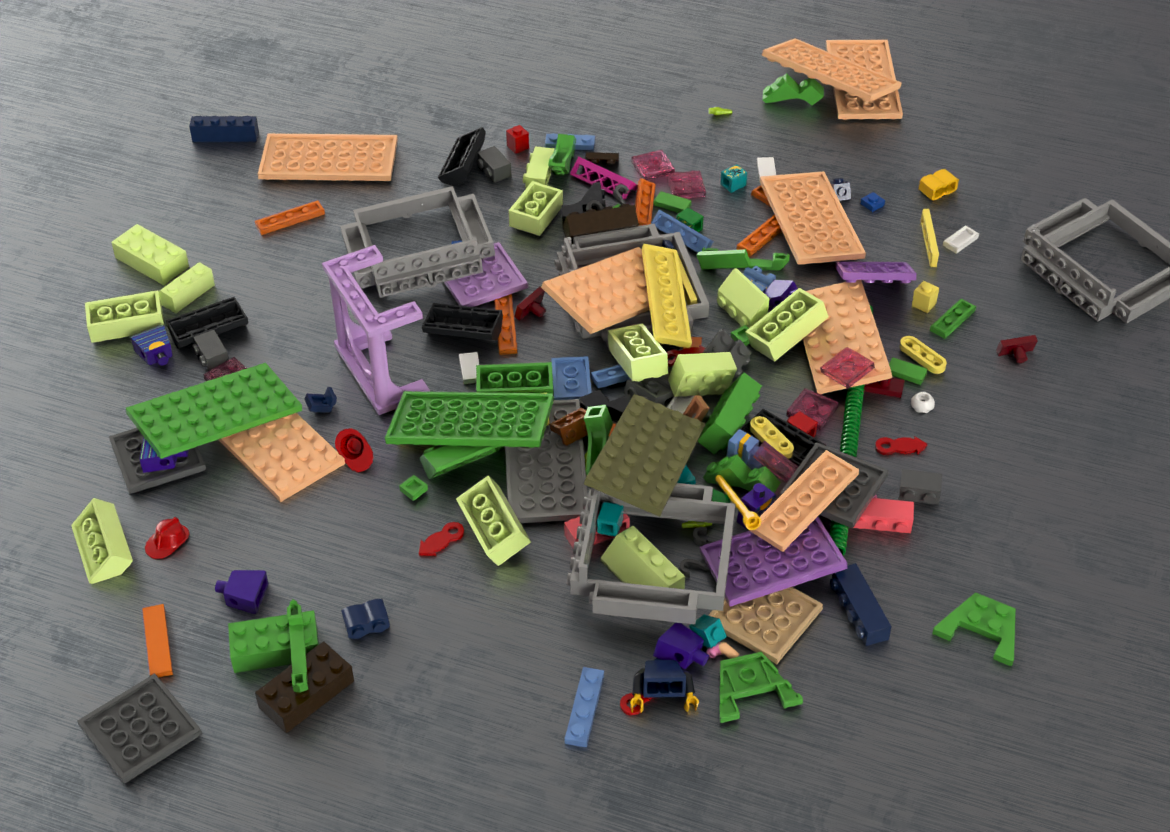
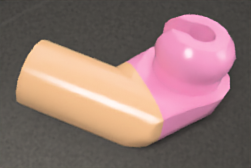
(722, 648)

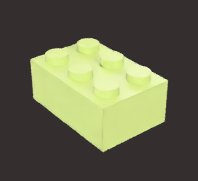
(535, 208)
(702, 374)

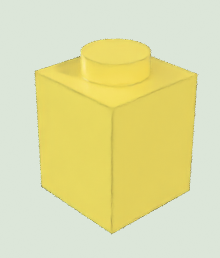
(925, 296)

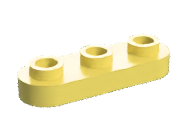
(923, 354)
(766, 431)

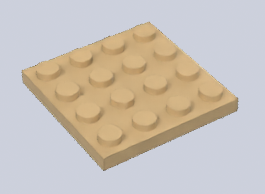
(769, 622)

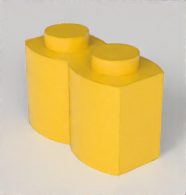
(938, 184)

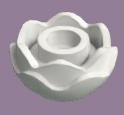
(922, 402)

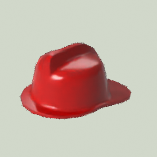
(354, 449)
(166, 539)

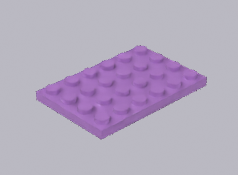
(763, 569)

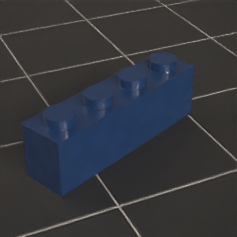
(224, 128)
(861, 605)

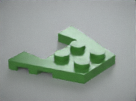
(984, 618)
(751, 676)

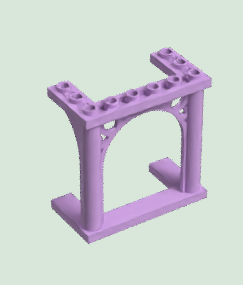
(371, 332)

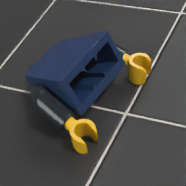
(663, 679)

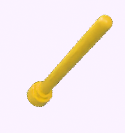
(750, 519)

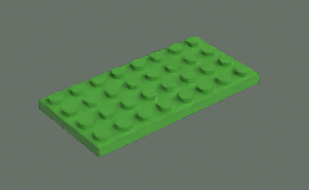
(213, 410)
(470, 419)

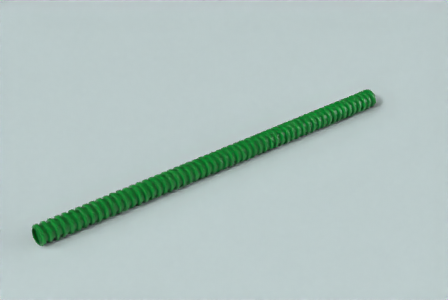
(849, 445)

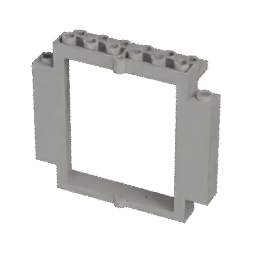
(602, 245)
(428, 266)
(1079, 284)
(646, 601)

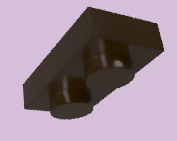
(595, 157)

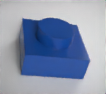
(872, 202)

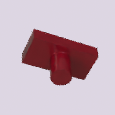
(532, 304)
(1017, 346)
(889, 387)

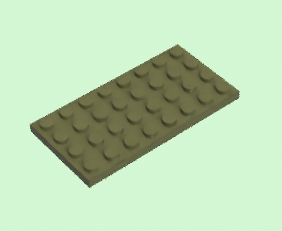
(645, 455)

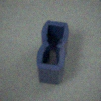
(365, 618)

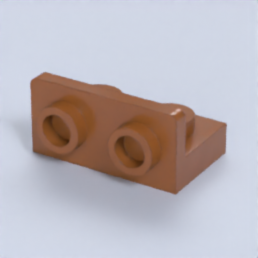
(571, 426)

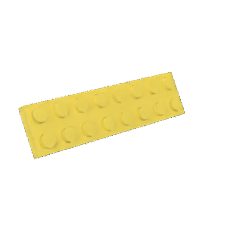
(666, 296)

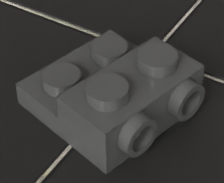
(724, 343)
(651, 388)

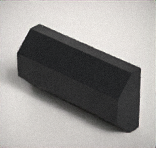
(462, 157)
(217, 316)
(463, 321)
(801, 441)

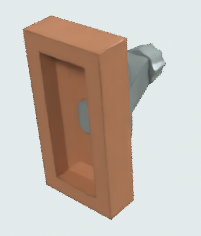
(698, 409)

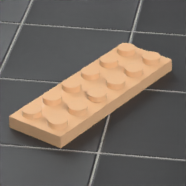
(805, 500)

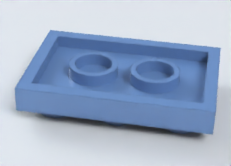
(570, 377)

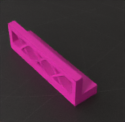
(601, 172)

